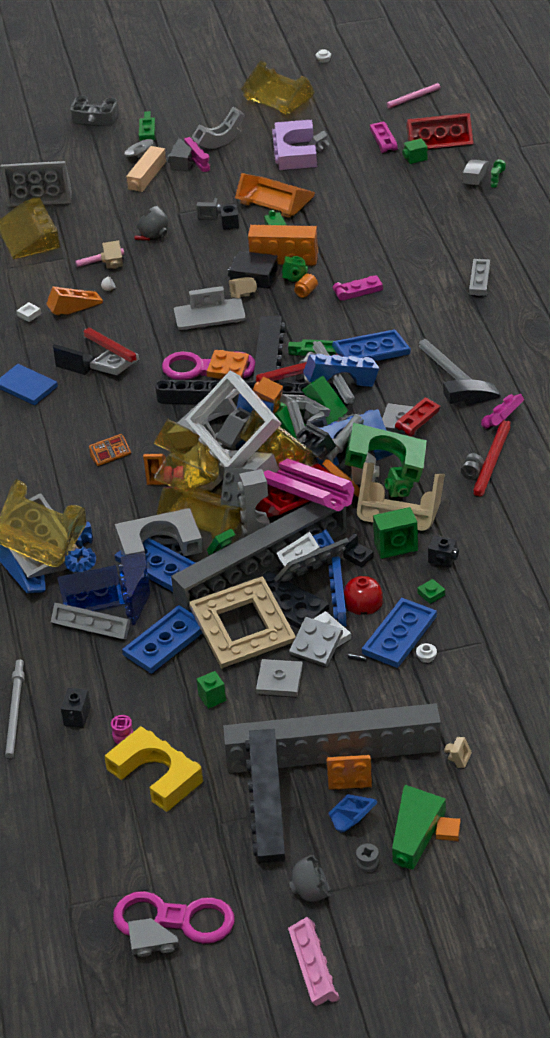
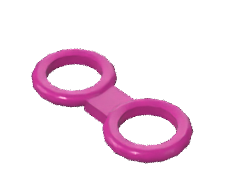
(201, 366)
(177, 915)

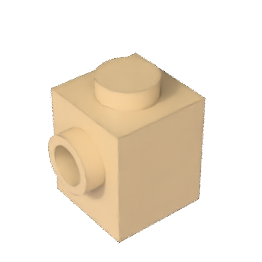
(112, 254)

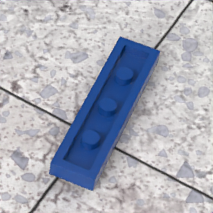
(336, 585)

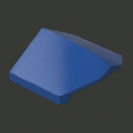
(350, 811)

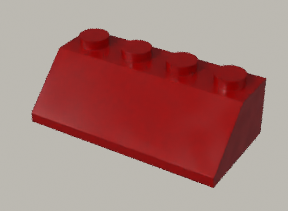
(441, 130)

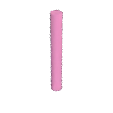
(93, 259)

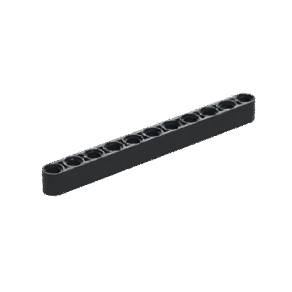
(196, 390)

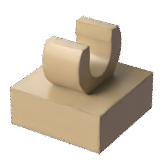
(458, 752)

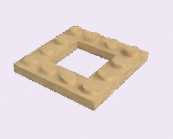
(231, 652)

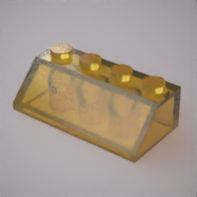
(279, 444)

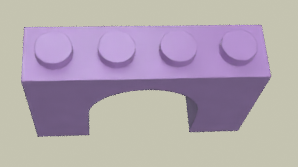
(294, 156)

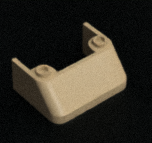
(372, 500)

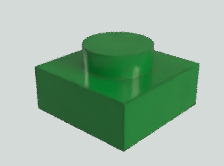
(431, 591)

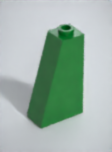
(415, 825)

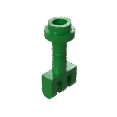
(498, 166)

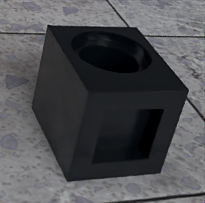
(229, 216)

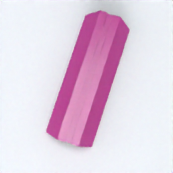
(311, 484)

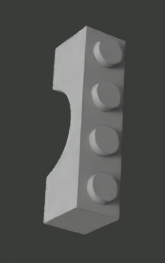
(252, 490)

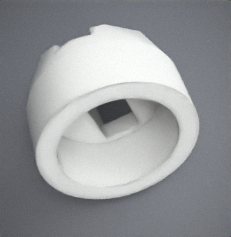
(107, 284)

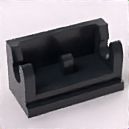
(317, 440)

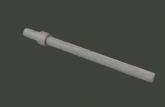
(17, 679)

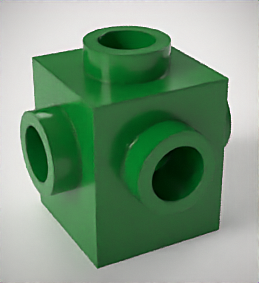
(294, 268)
(395, 485)

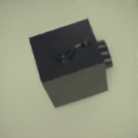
(75, 707)

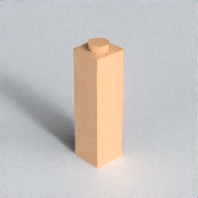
(146, 168)

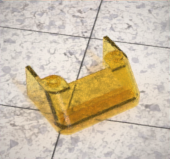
(189, 460)

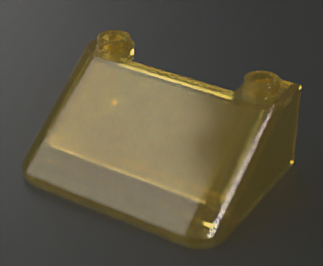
(204, 507)
(38, 529)

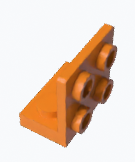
(349, 772)

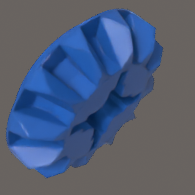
(84, 564)

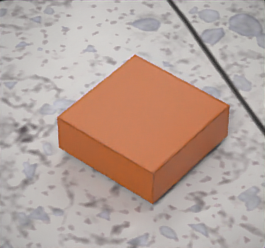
(448, 829)

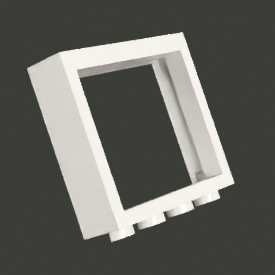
(212, 400)

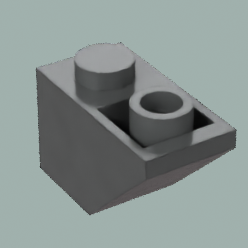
(180, 156)
(233, 427)

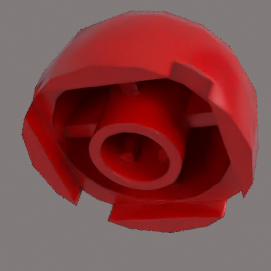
(363, 595)

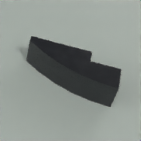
(469, 391)

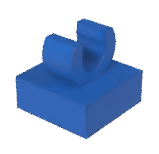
(85, 536)

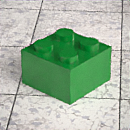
(395, 532)

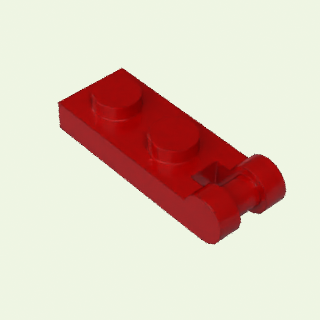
(417, 416)

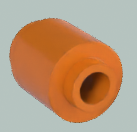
(305, 285)

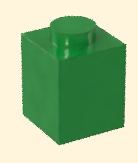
(415, 151)
(211, 689)

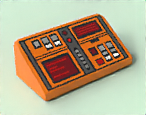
(109, 450)

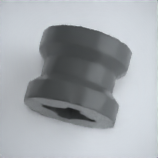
(363, 862)

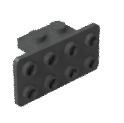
(312, 560)

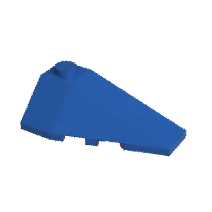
(30, 585)

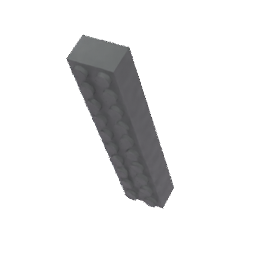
(254, 553)
(357, 733)

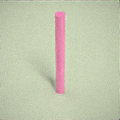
(413, 95)

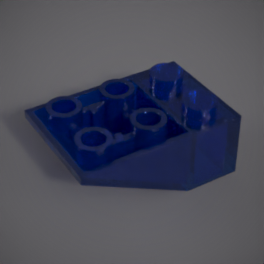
(135, 583)

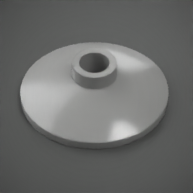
(139, 148)

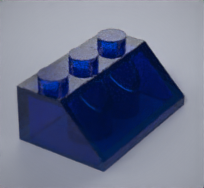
(91, 588)

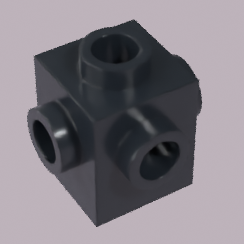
(442, 551)

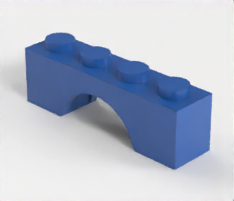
(361, 369)

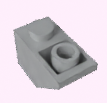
(150, 936)

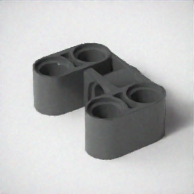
(94, 114)

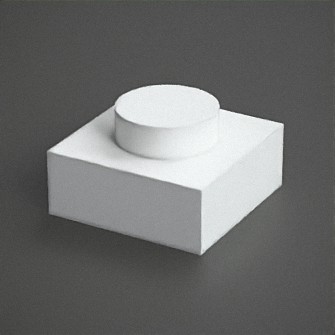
(28, 312)

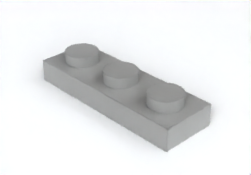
(479, 277)

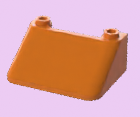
(272, 194)

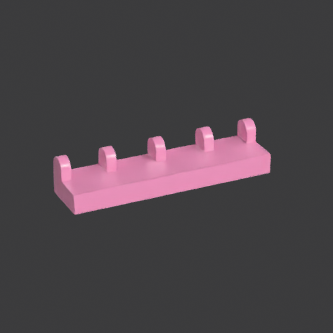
(312, 962)

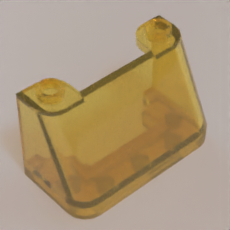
(276, 90)

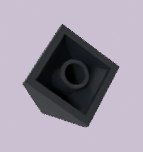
(72, 359)

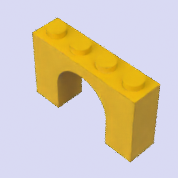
(145, 747)

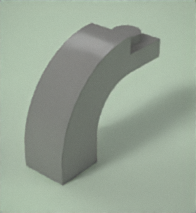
(222, 134)

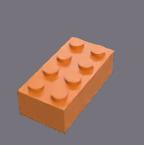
(285, 241)

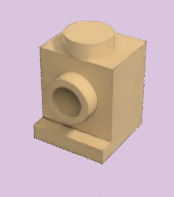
(242, 287)

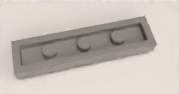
(90, 620)

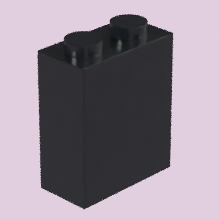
(254, 265)

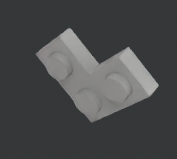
(305, 404)

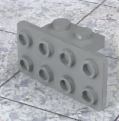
(208, 308)

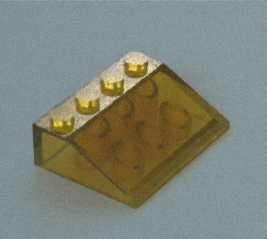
(28, 229)

